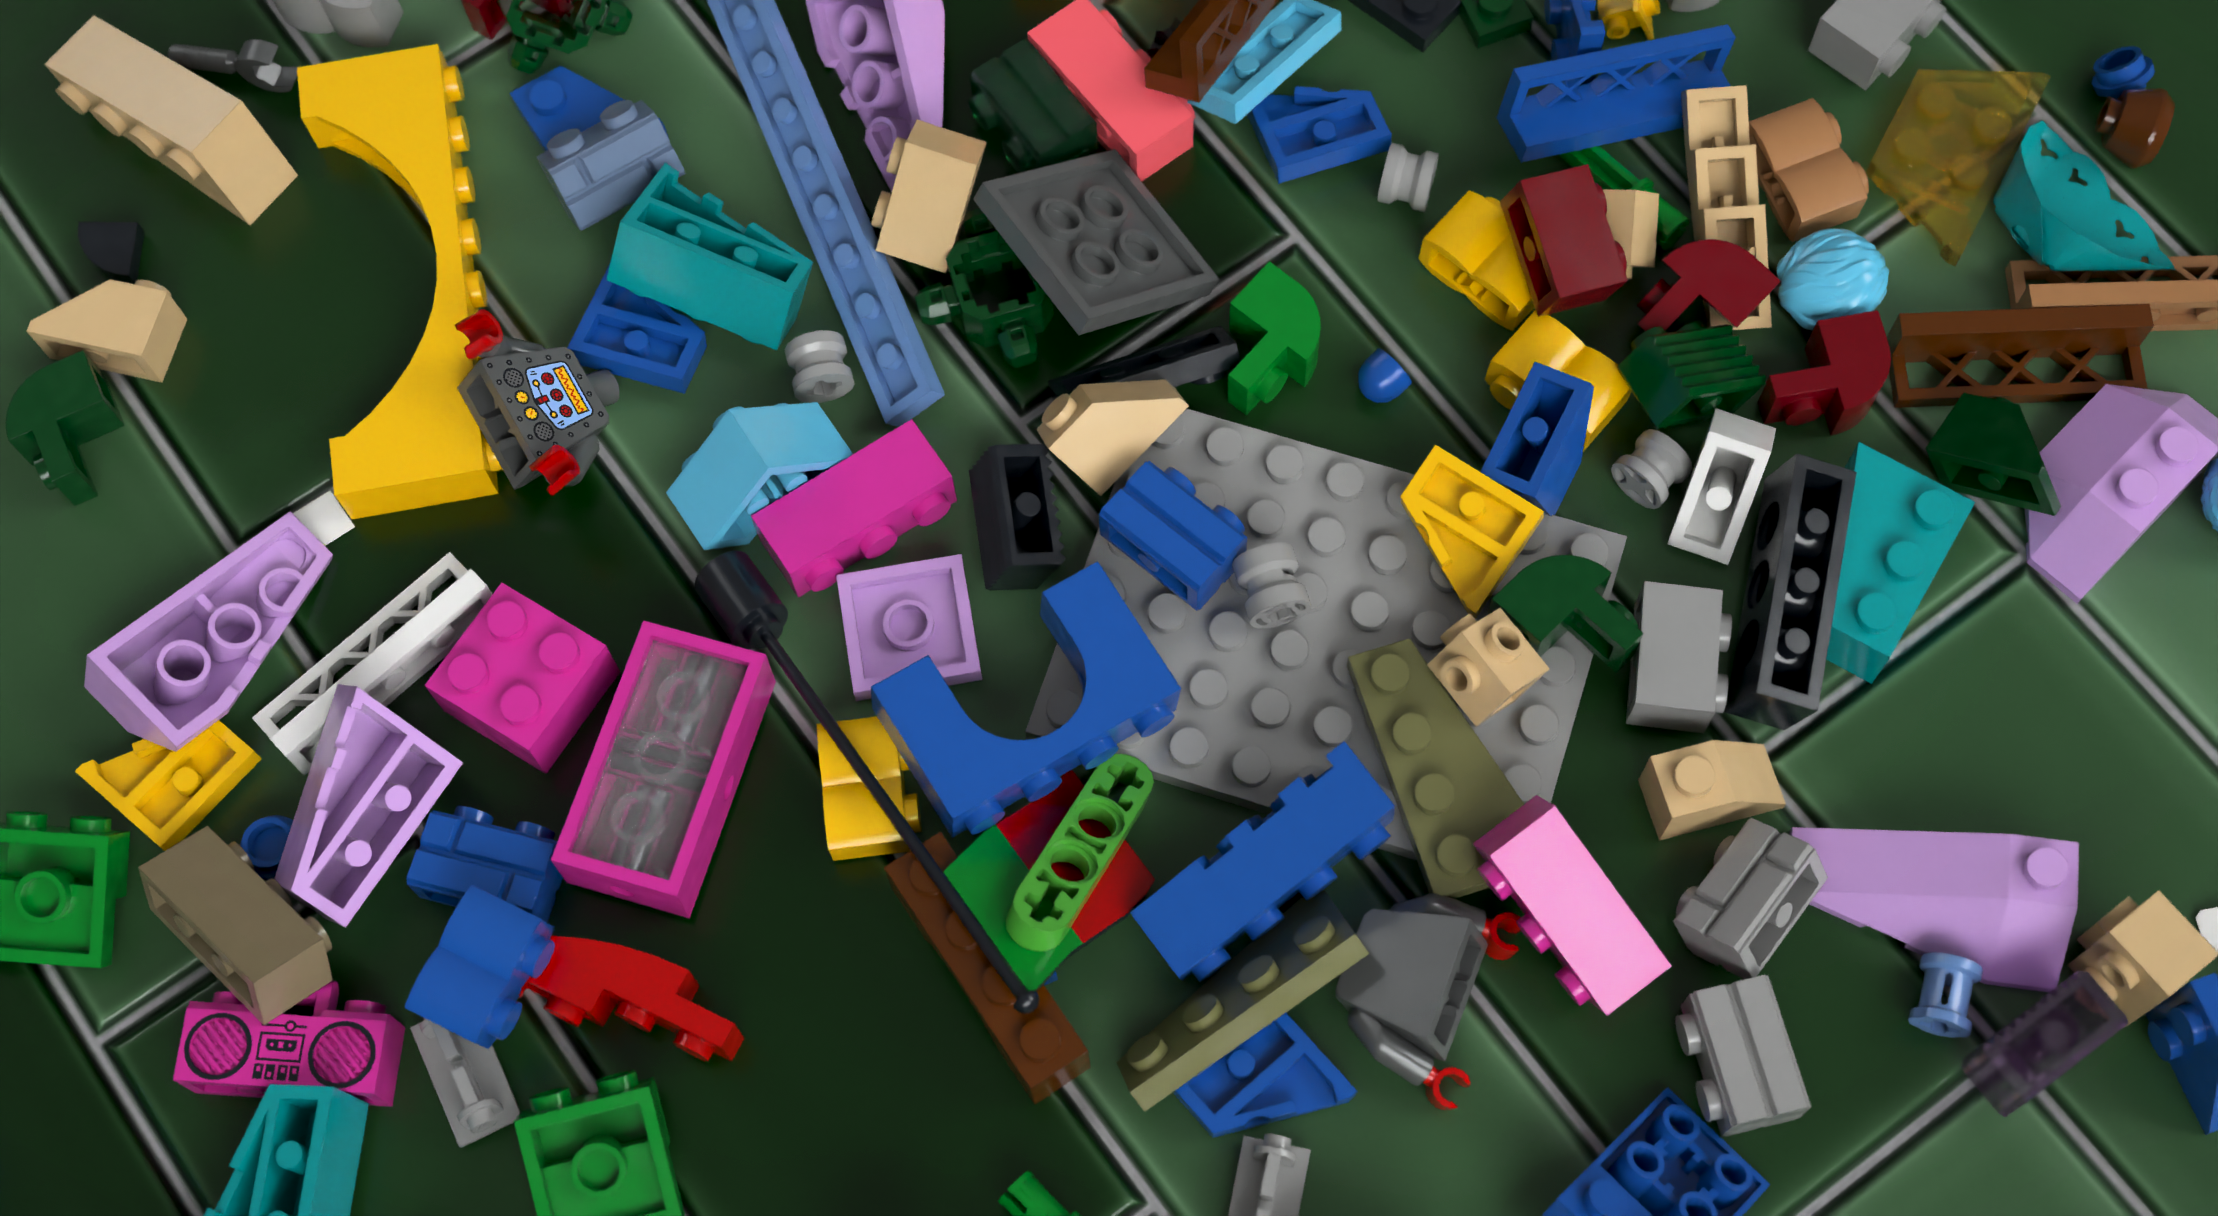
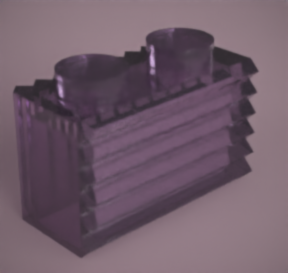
(2043, 1042)

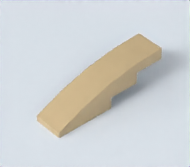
(1725, 181)

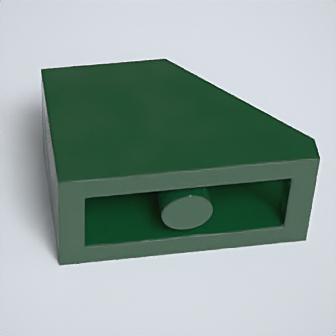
(1992, 455)

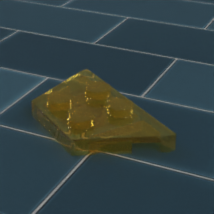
(1953, 147)

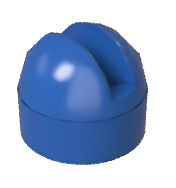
(1382, 377)

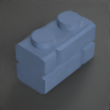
(607, 163)

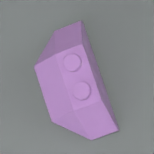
(2114, 478)

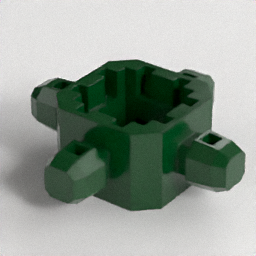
(571, 33)
(1013, 324)

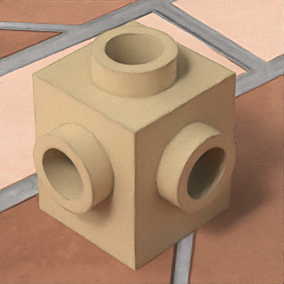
(1486, 664)

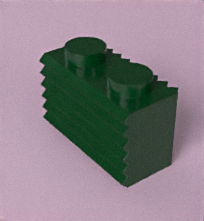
(1689, 373)

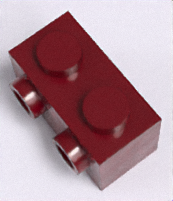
(1564, 240)

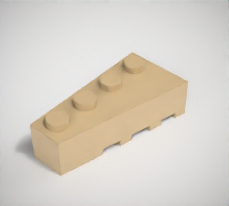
(172, 117)

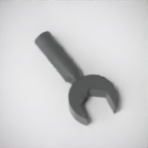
(252, 63)

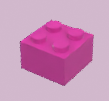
(523, 677)

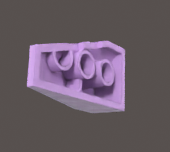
(887, 62)
(203, 644)
(1957, 893)

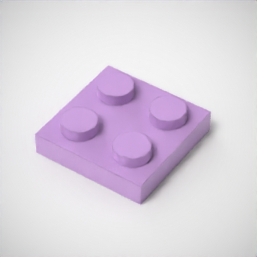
(905, 614)

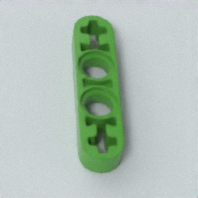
(1078, 848)

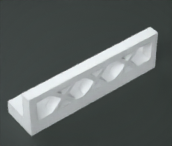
(387, 666)

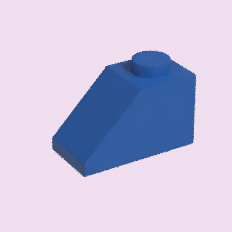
(1542, 438)

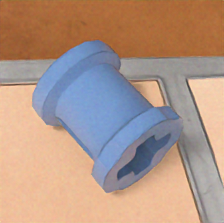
(1942, 971)

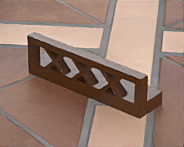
(1204, 46)
(2014, 335)

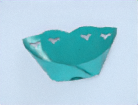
(2069, 222)

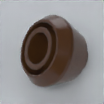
(2136, 124)

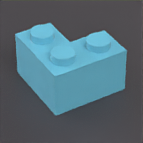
(749, 464)

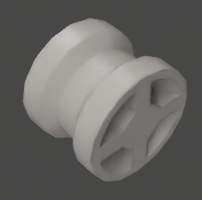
(1408, 177)
(819, 366)
(1651, 468)

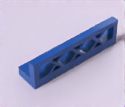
(1617, 102)

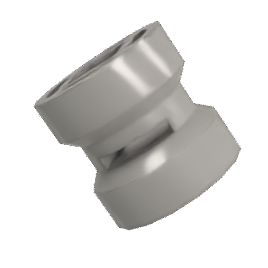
(1271, 585)

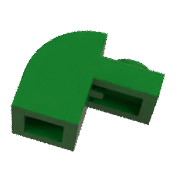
(1282, 329)

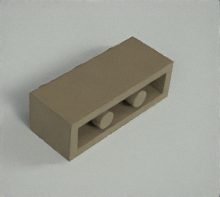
(238, 923)

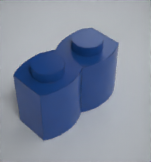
(481, 967)

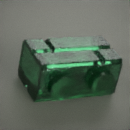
(1030, 110)

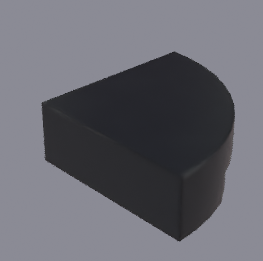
(113, 248)

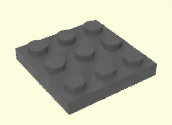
(1096, 240)

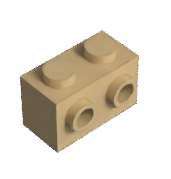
(929, 194)
(2142, 953)

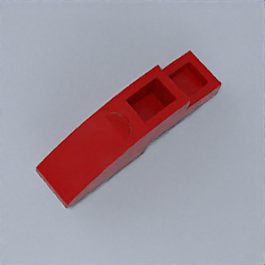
(593, 976)

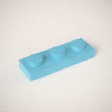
(1270, 56)

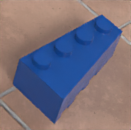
(1266, 866)

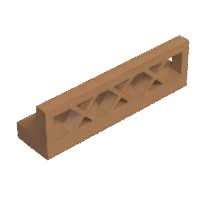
(2174, 304)

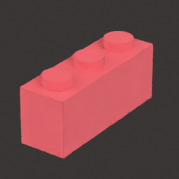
(1109, 82)

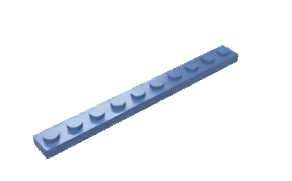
(829, 208)

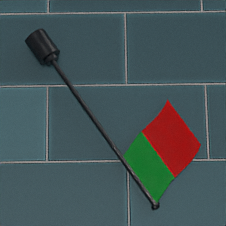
(992, 868)

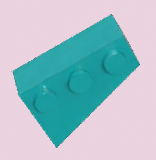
(707, 263)
(1891, 554)
(297, 1155)

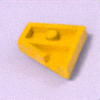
(1468, 525)
(172, 790)

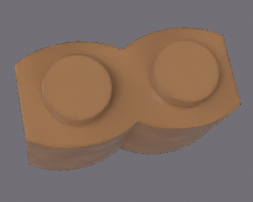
(1805, 170)

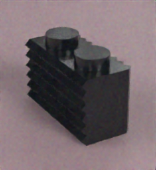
(1016, 516)

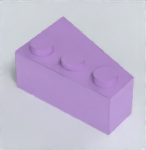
(359, 804)

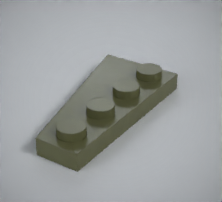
(1434, 764)
(1243, 998)

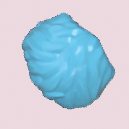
(1831, 277)

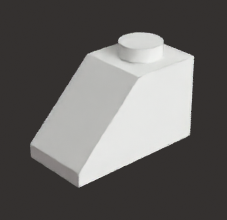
(1722, 486)

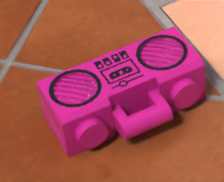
(236, 1055)

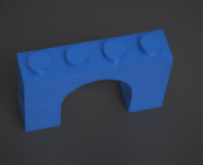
(979, 774)

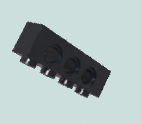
(1791, 593)

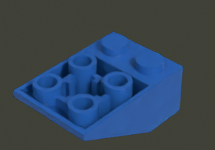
(1664, 1167)

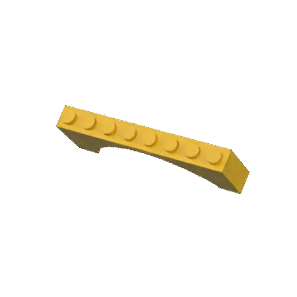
(403, 120)

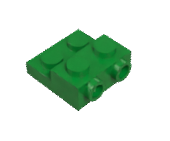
(60, 889)
(599, 1151)

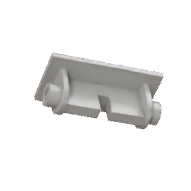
(467, 1082)
(1269, 1177)

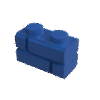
(1173, 533)
(502, 861)

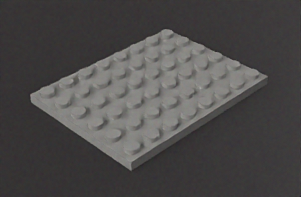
(1280, 698)

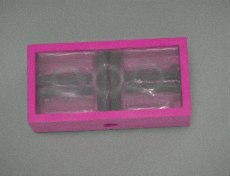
(665, 769)

